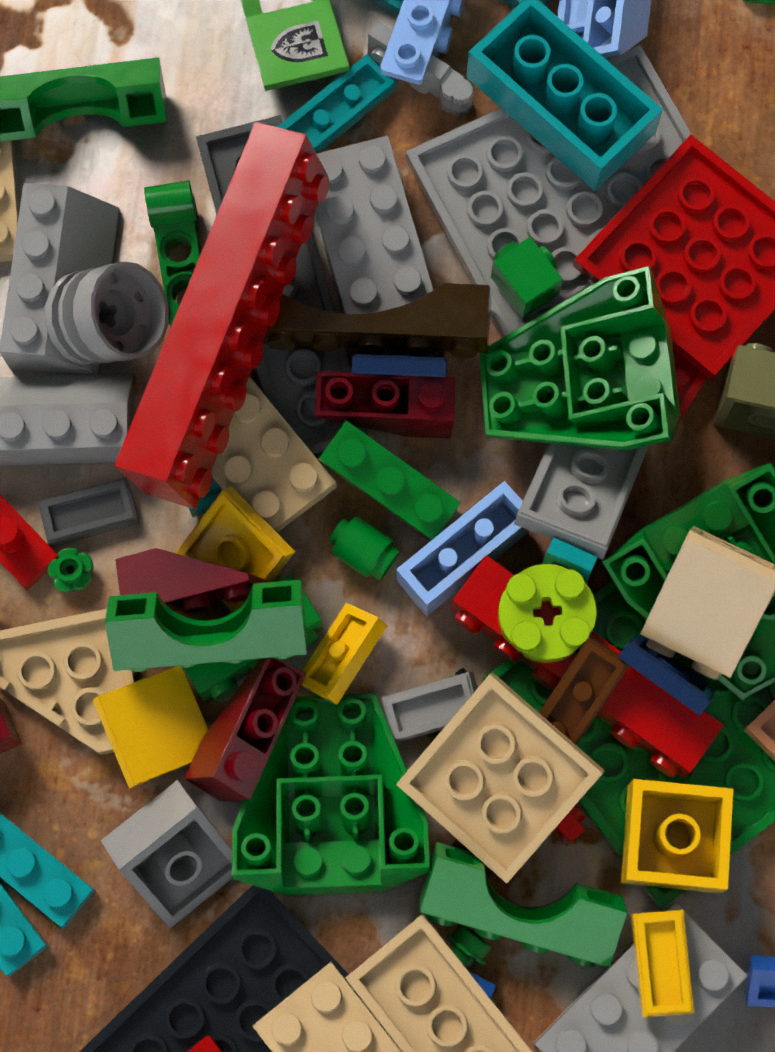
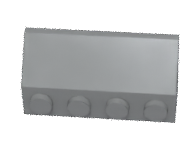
(55, 236)
(65, 418)

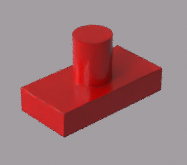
(22, 548)

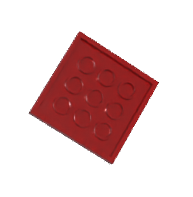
(708, 250)

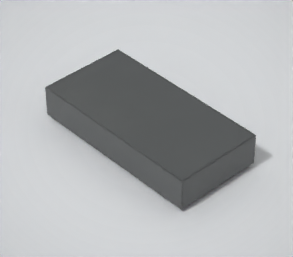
(88, 512)

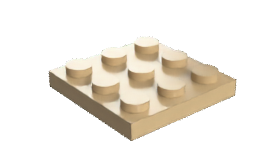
(500, 777)

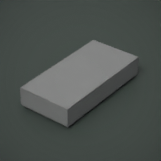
(427, 707)

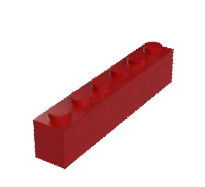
(635, 709)

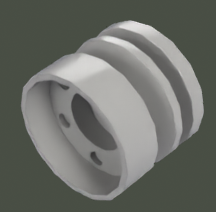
(107, 314)

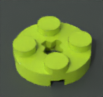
(528, 633)

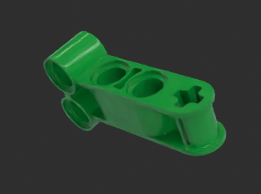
(175, 223)

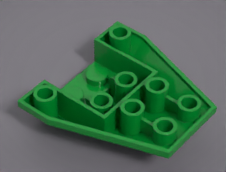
(587, 371)
(734, 511)
(331, 806)

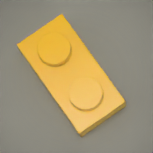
(342, 652)

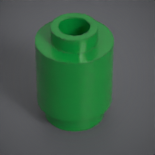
(363, 548)

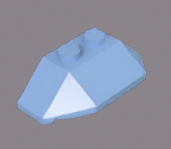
(607, 24)

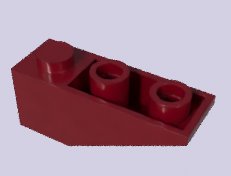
(388, 402)
(182, 580)
(246, 732)

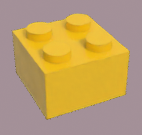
(677, 836)

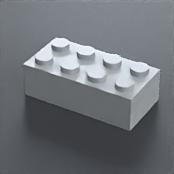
(369, 230)
(609, 1009)

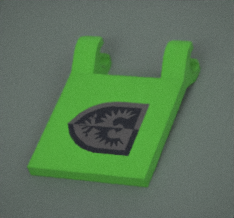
(295, 43)

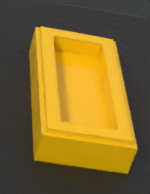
(662, 963)

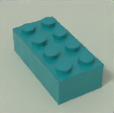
(563, 92)

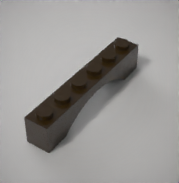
(446, 319)

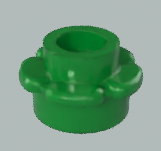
(71, 582)
(468, 946)

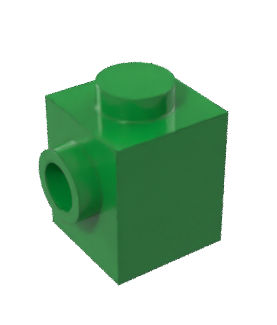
(526, 275)

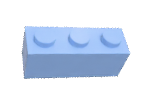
(455, 553)

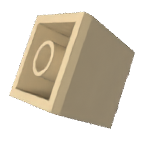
(710, 603)

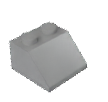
(171, 854)

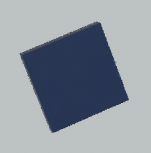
(399, 364)
(668, 674)

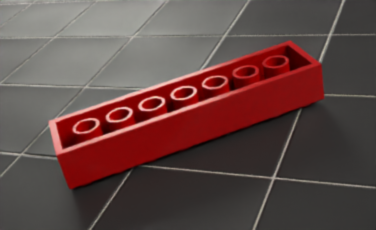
(224, 317)

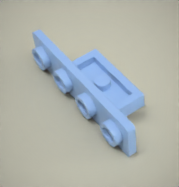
(417, 35)

